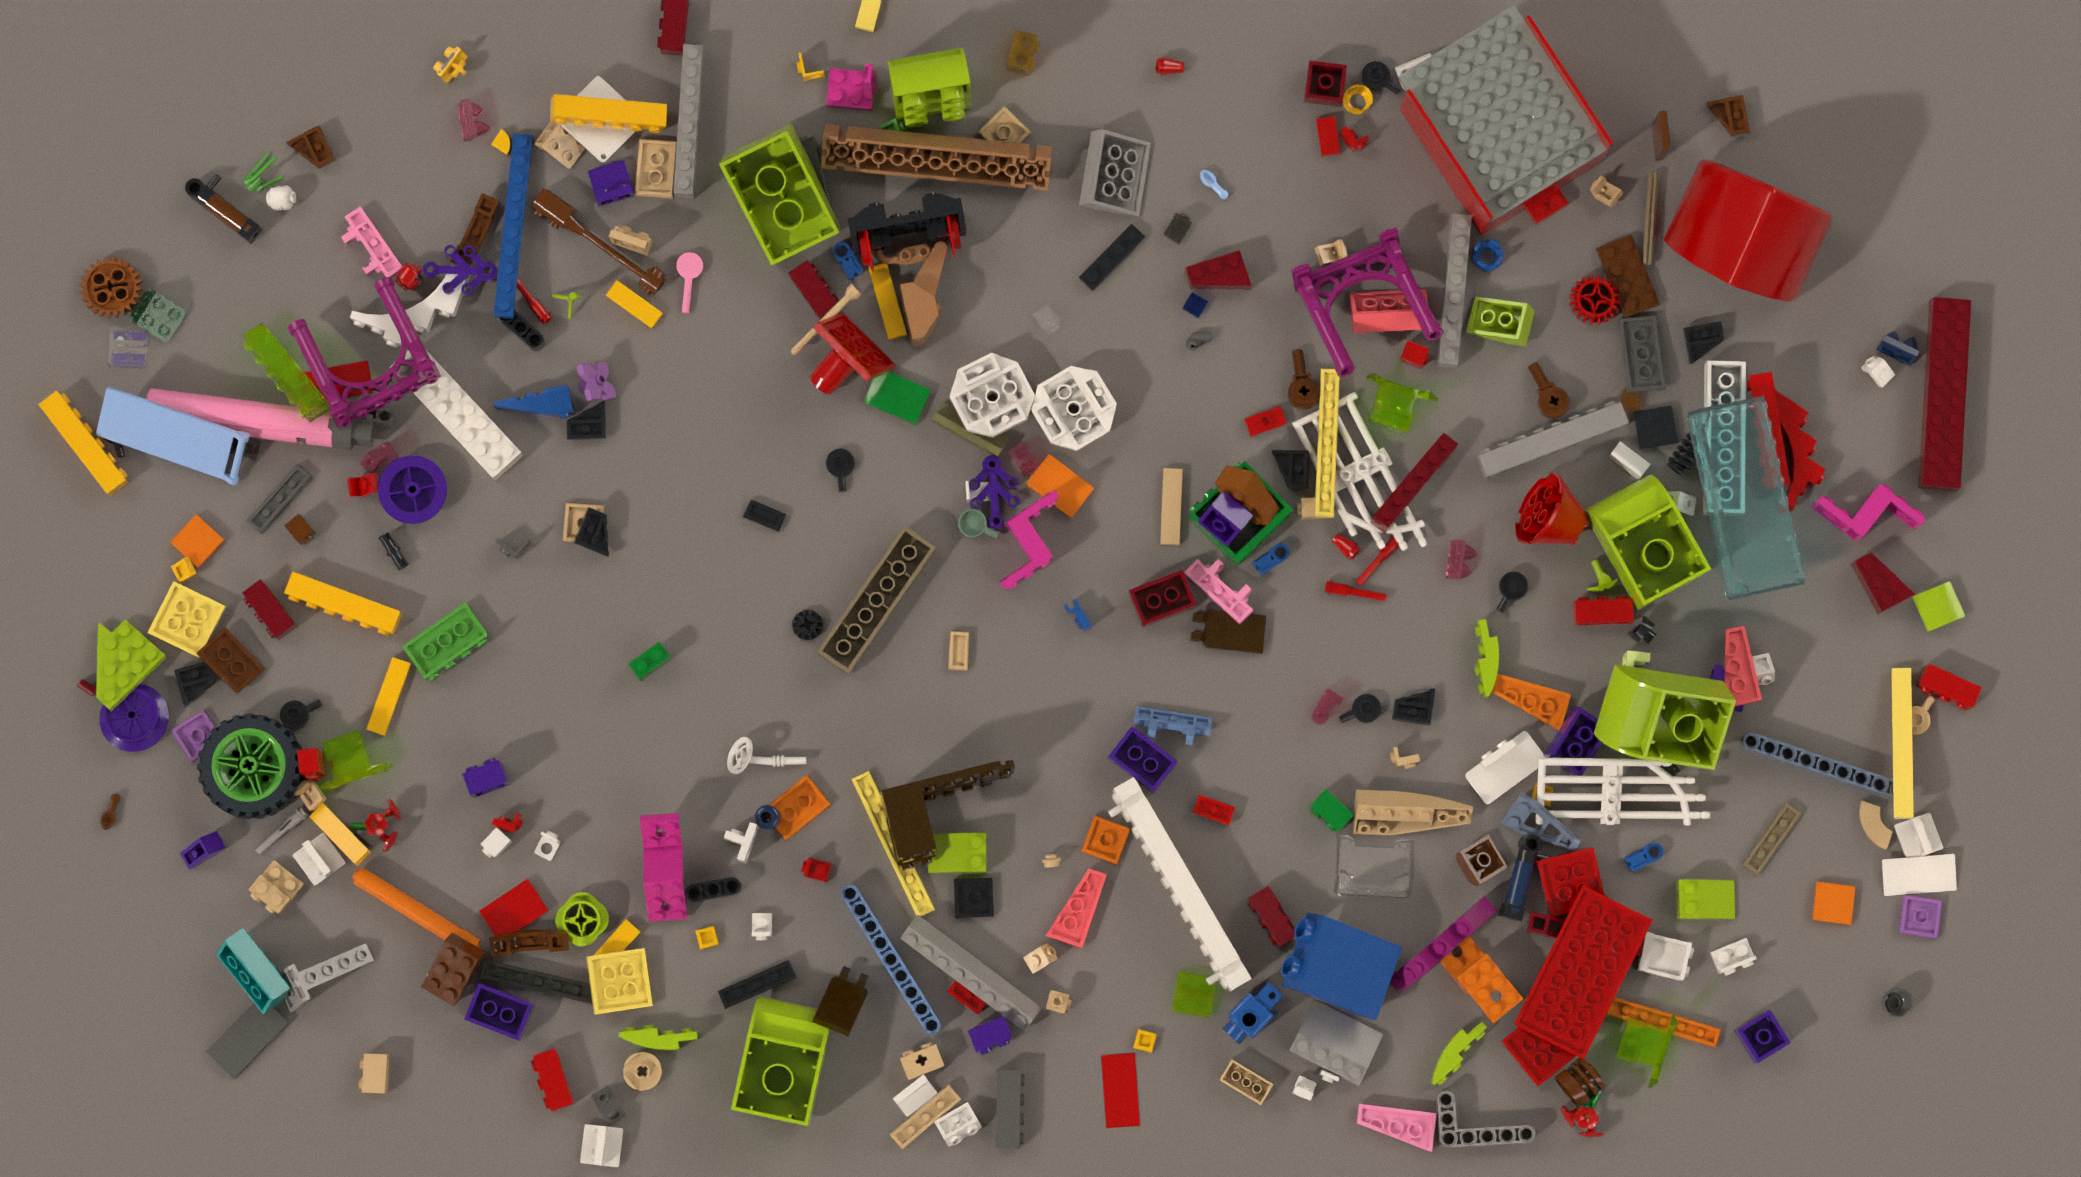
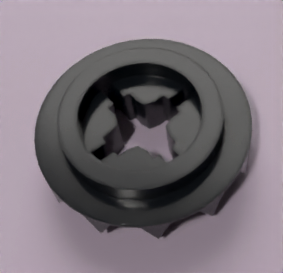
(802, 632)

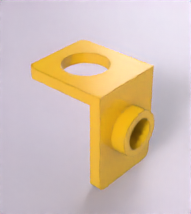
(808, 76)

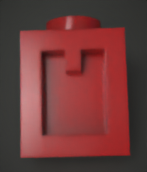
(1351, 141)
(363, 485)
(504, 823)
(816, 869)

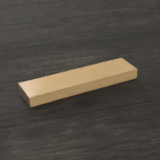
(1171, 506)
(925, 1116)

